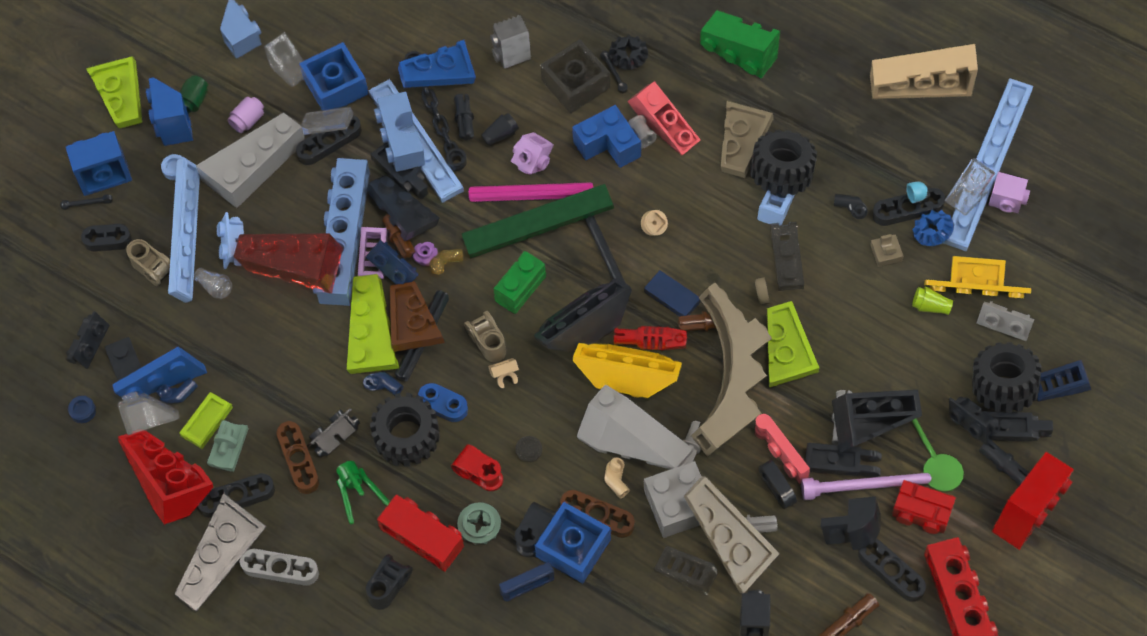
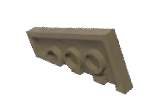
(733, 537)

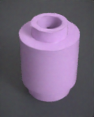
(246, 114)

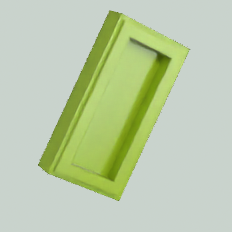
(206, 420)

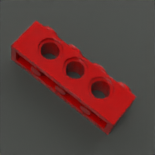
(952, 553)

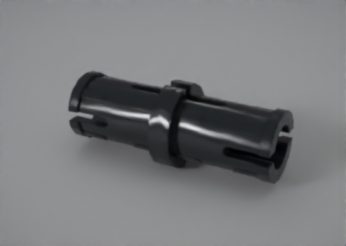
(1004, 462)

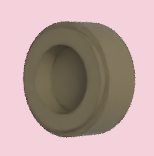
(761, 289)

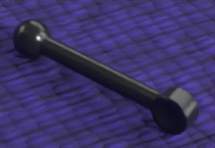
(622, 87)
(107, 199)

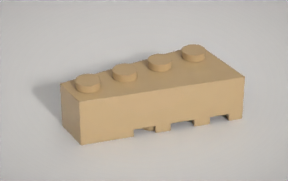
(925, 74)

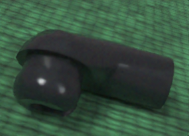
(853, 204)

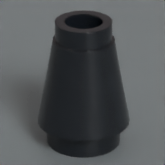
(500, 129)

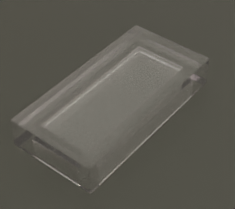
(327, 120)

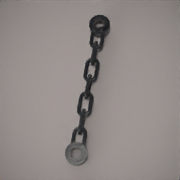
(453, 154)

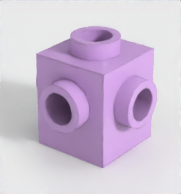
(531, 153)

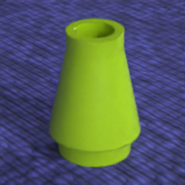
(931, 301)

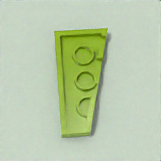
(369, 328)

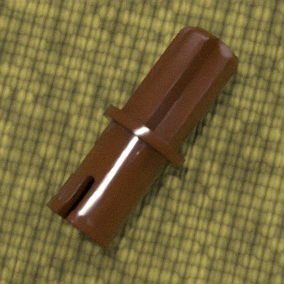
(404, 247)
(696, 322)

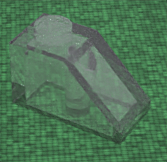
(144, 412)

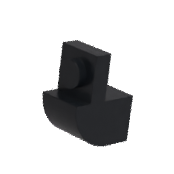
(859, 527)

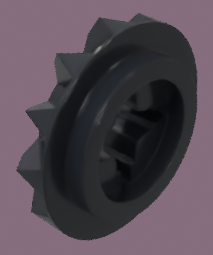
(638, 54)

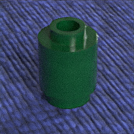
(194, 92)

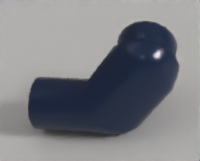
(176, 395)

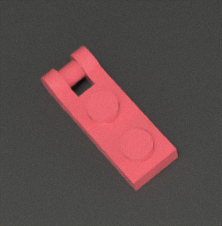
(781, 447)

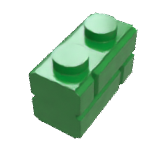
(519, 282)

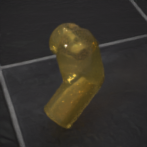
(443, 257)

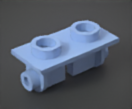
(229, 231)

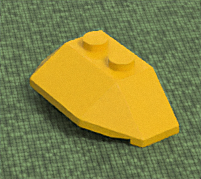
(626, 369)

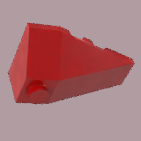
(166, 478)

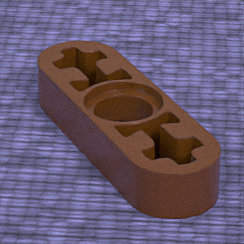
(289, 450)
(618, 513)

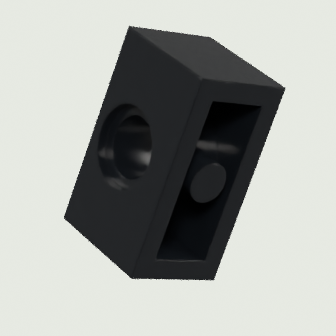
(755, 613)

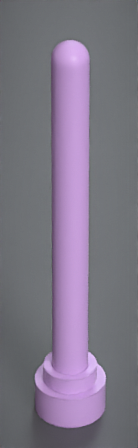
(812, 488)

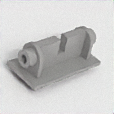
(999, 319)

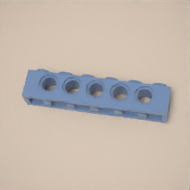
(357, 174)

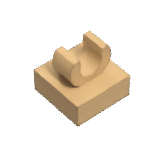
(504, 369)

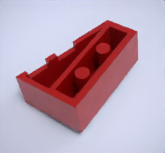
(1033, 499)

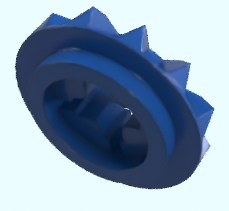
(928, 236)

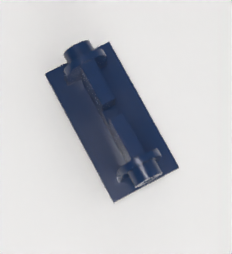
(388, 263)

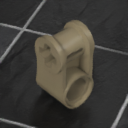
(152, 264)
(485, 333)

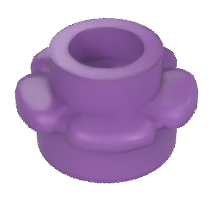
(424, 259)

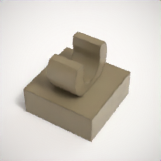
(886, 250)

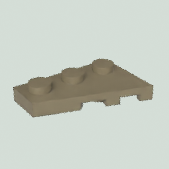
(742, 130)

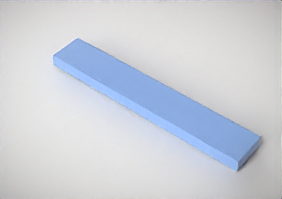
(436, 168)
(184, 231)

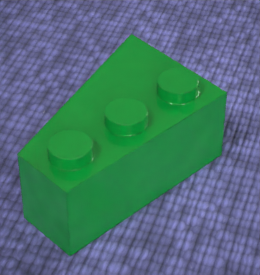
(741, 43)

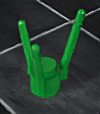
(352, 477)

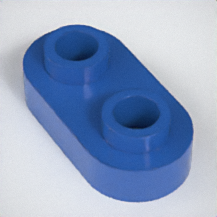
(442, 401)

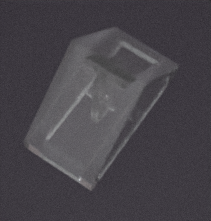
(284, 59)

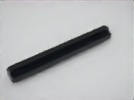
(412, 355)

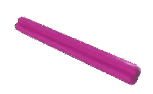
(526, 192)

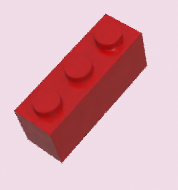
(421, 532)

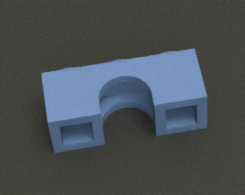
(404, 148)

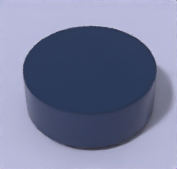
(82, 409)

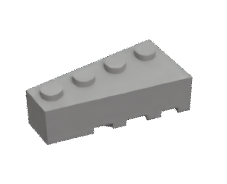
(251, 160)

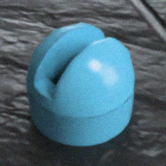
(916, 191)

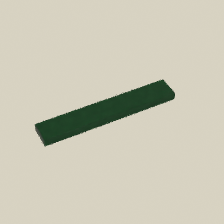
(537, 221)

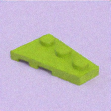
(789, 349)

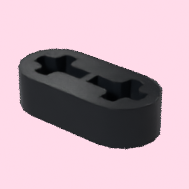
(106, 237)
(777, 484)

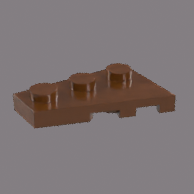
(410, 319)

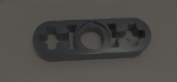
(326, 149)
(893, 218)
(252, 481)
(911, 577)

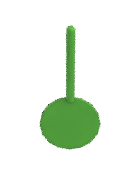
(943, 468)

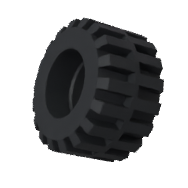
(783, 162)
(1006, 393)
(402, 410)

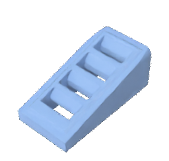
(772, 213)

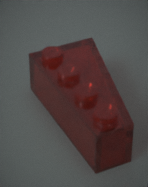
(292, 257)

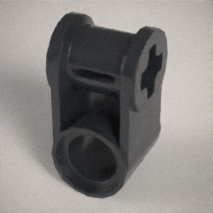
(532, 527)
(388, 577)

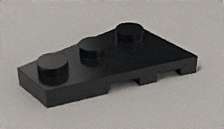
(402, 207)

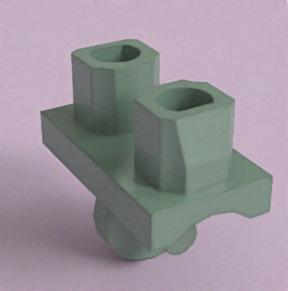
(227, 446)

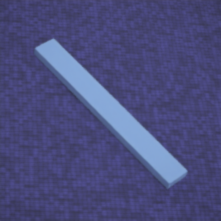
(992, 155)

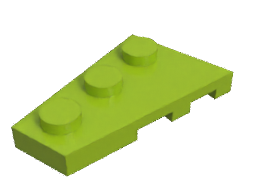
(119, 89)

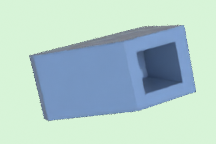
(238, 31)

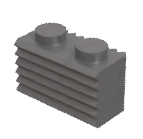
(511, 42)

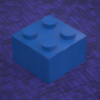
(334, 78)
(98, 163)
(573, 542)

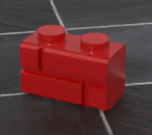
(923, 507)

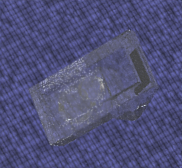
(970, 187)

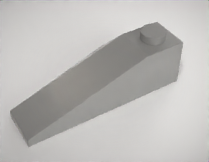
(623, 428)

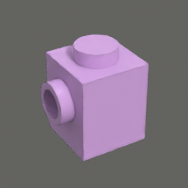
(1009, 193)

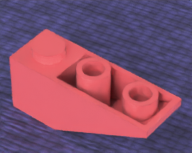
(664, 118)

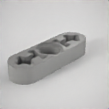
(296, 578)

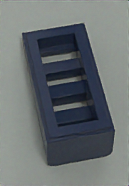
(1064, 390)

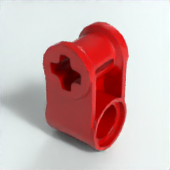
(475, 465)

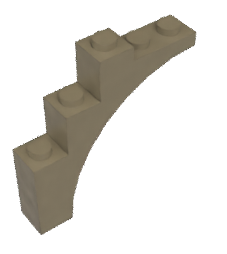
(741, 372)

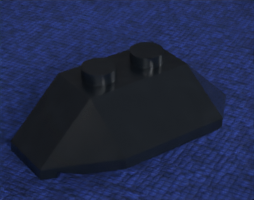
(586, 317)

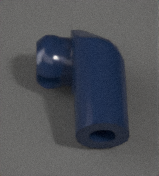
(381, 381)

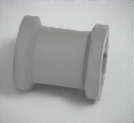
(643, 132)

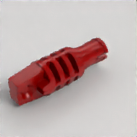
(652, 337)

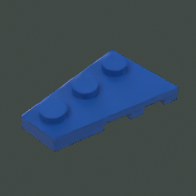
(443, 67)
(168, 369)

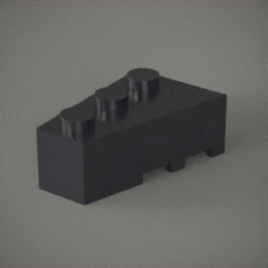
(871, 414)

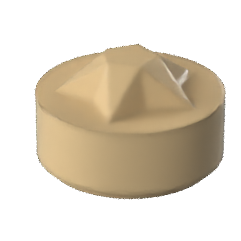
(654, 222)

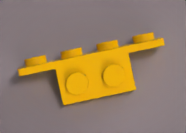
(977, 274)

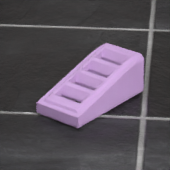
(371, 233)

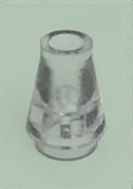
(214, 283)

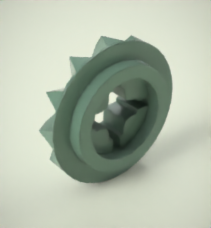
(472, 514)

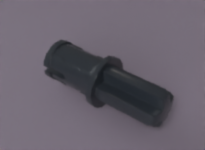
(464, 116)

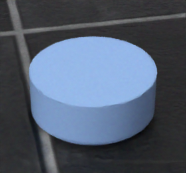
(169, 166)

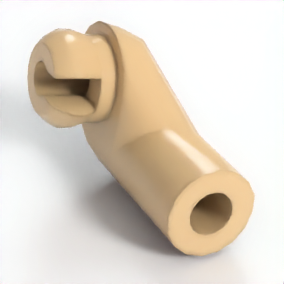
(613, 477)

